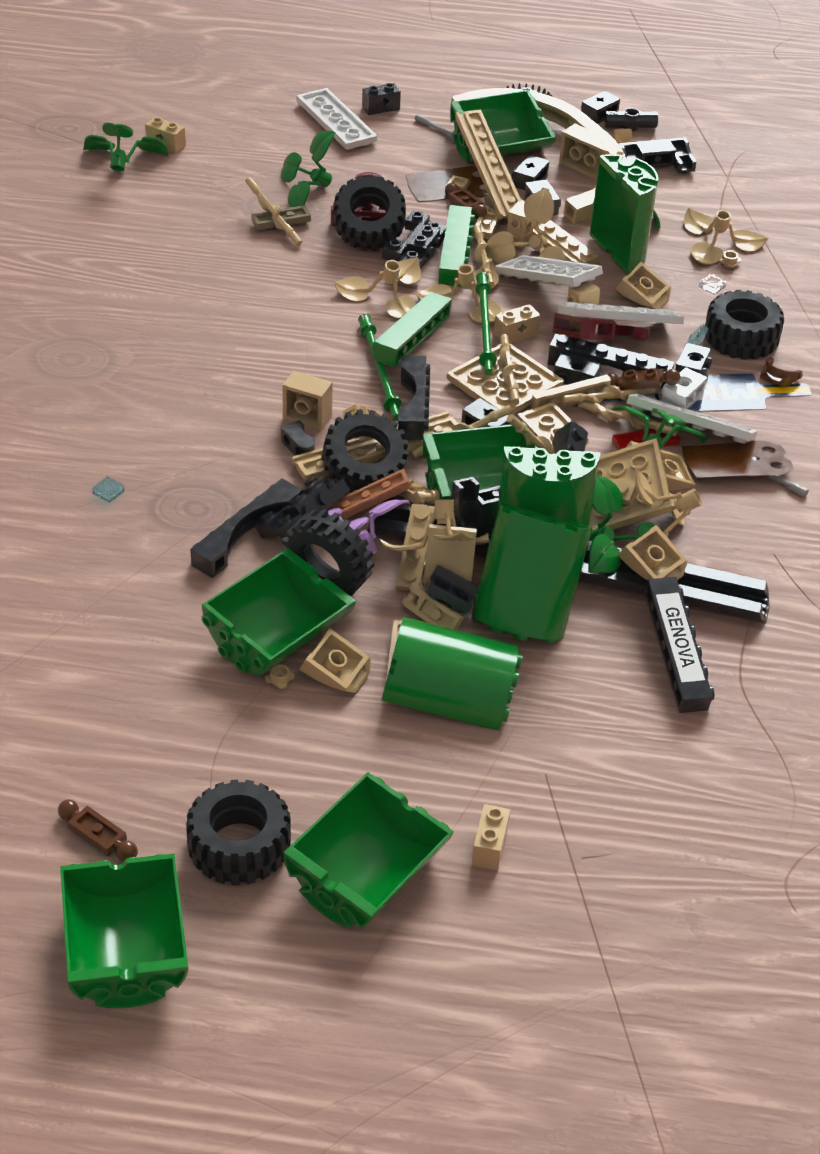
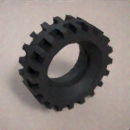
(352, 471)
(339, 541)

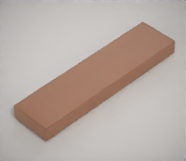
(372, 494)

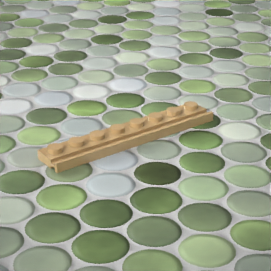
(488, 161)
(558, 237)
(365, 449)

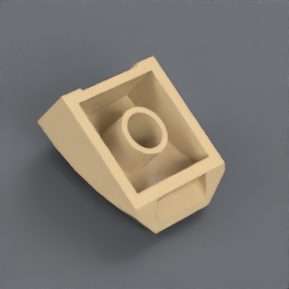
(644, 288)
(654, 556)
(337, 663)

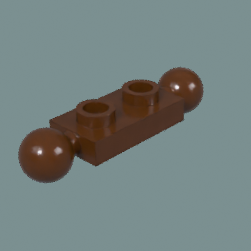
(465, 198)
(645, 378)
(97, 830)

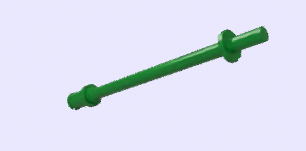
(487, 357)
(391, 403)

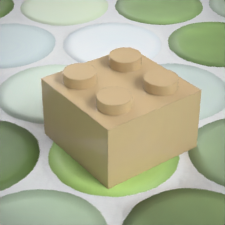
(307, 400)

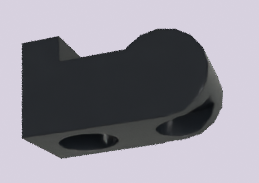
(297, 440)

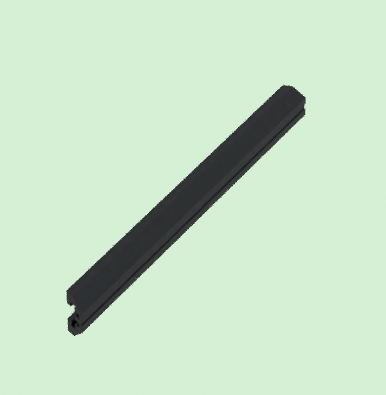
(700, 584)

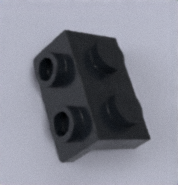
(452, 589)

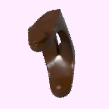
(788, 377)

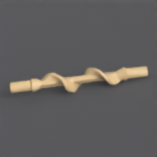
(274, 209)
(480, 254)
(507, 372)
(608, 392)
(612, 416)
(491, 417)
(539, 441)

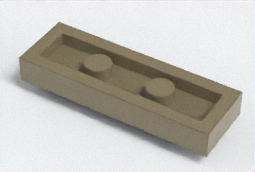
(291, 216)

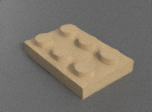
(545, 420)

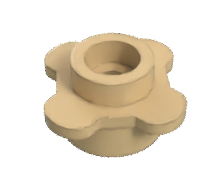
(730, 259)
(279, 676)

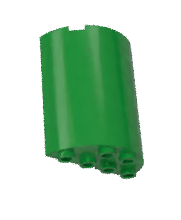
(513, 122)
(623, 208)
(466, 455)
(550, 483)
(530, 573)
(273, 612)
(452, 674)
(363, 852)
(123, 930)

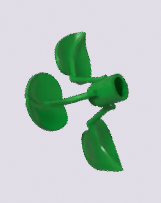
(118, 157)
(299, 193)
(669, 418)
(603, 553)

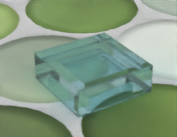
(698, 335)
(108, 489)

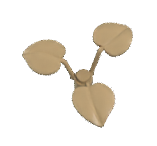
(538, 208)
(707, 254)
(405, 271)
(467, 279)
(681, 503)
(445, 515)

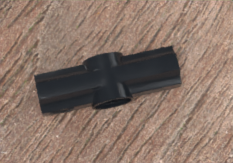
(630, 119)

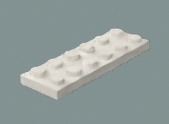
(337, 117)
(549, 270)
(620, 313)
(699, 420)

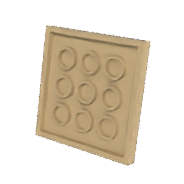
(494, 390)
(621, 466)

